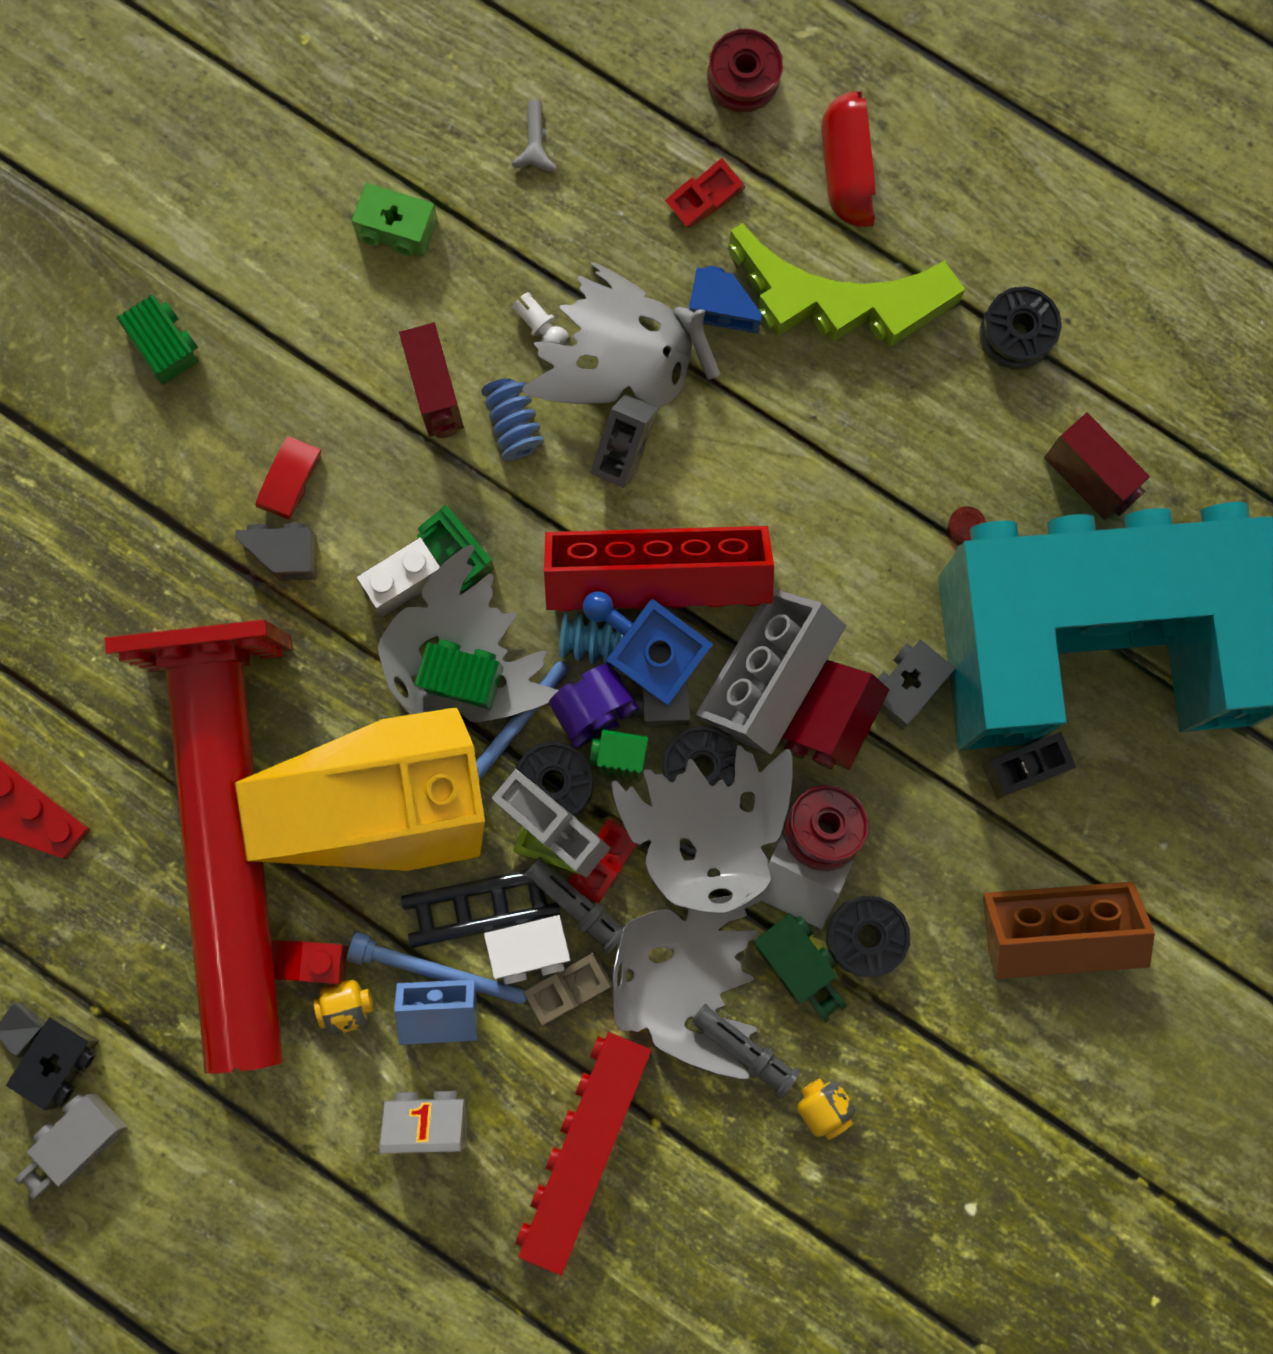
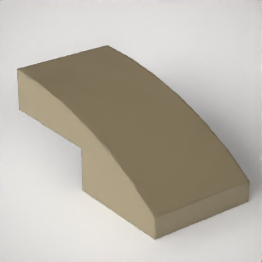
(568, 988)

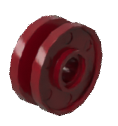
(744, 50)
(837, 809)

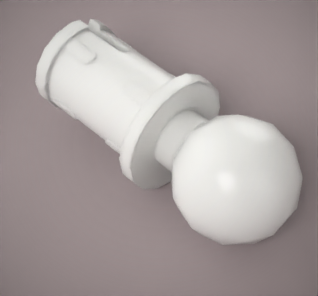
(540, 321)

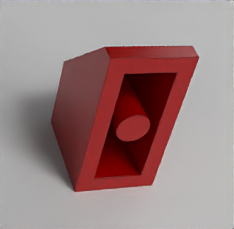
(309, 961)

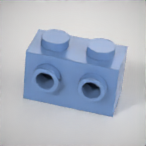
(436, 1012)

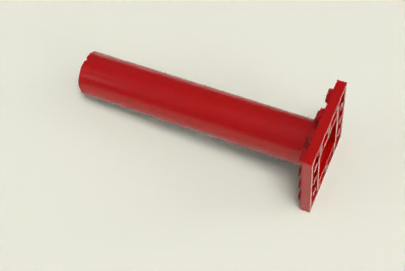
(222, 887)

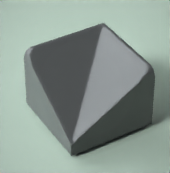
(19, 1028)

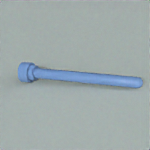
(516, 723)
(366, 950)

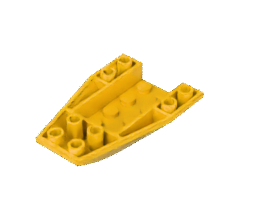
(373, 799)

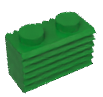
(157, 338)
(459, 675)
(619, 755)

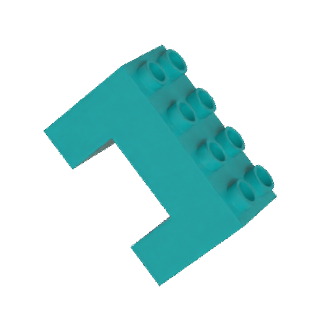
(1086, 590)

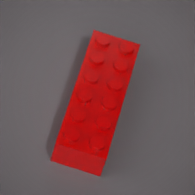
(660, 564)

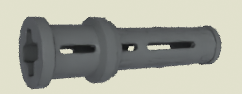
(590, 916)
(760, 1061)

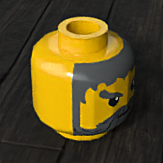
(343, 1007)
(826, 1108)

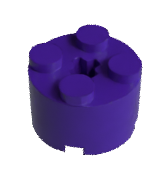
(593, 704)

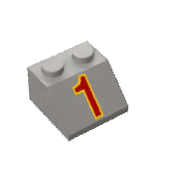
(424, 1123)

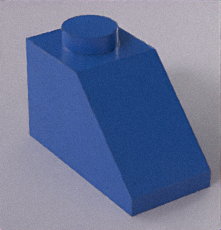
(724, 301)

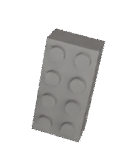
(771, 670)

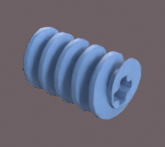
(511, 418)

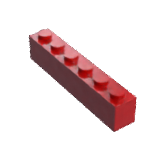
(584, 1153)

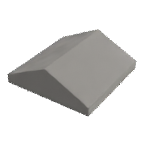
(801, 889)

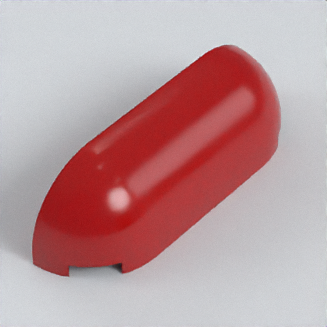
(849, 159)

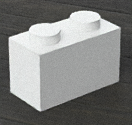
(399, 577)
(527, 949)

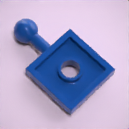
(652, 625)

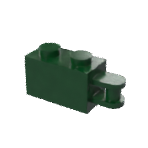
(800, 964)

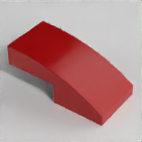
(706, 194)
(287, 478)
(607, 870)

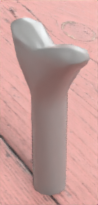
(534, 153)
(694, 325)

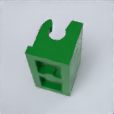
(446, 536)

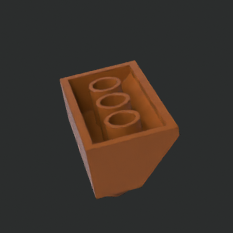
(1067, 930)

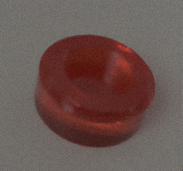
(961, 522)

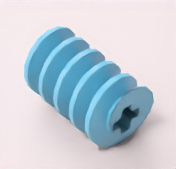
(587, 639)

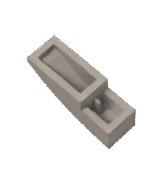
(551, 823)

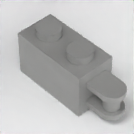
(71, 1143)

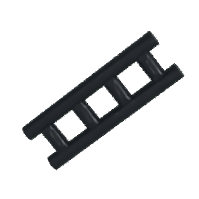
(465, 925)

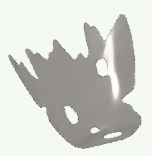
(623, 347)
(473, 626)
(714, 824)
(676, 989)

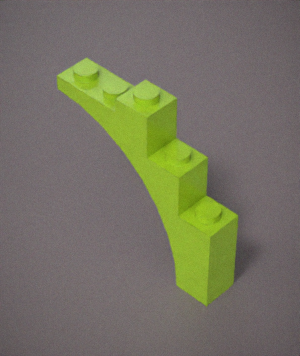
(839, 307)

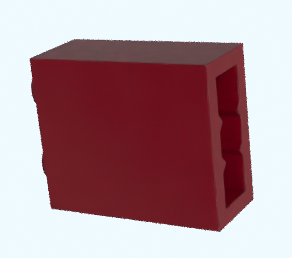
(431, 380)
(1097, 467)
(835, 715)

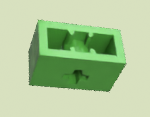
(383, 207)

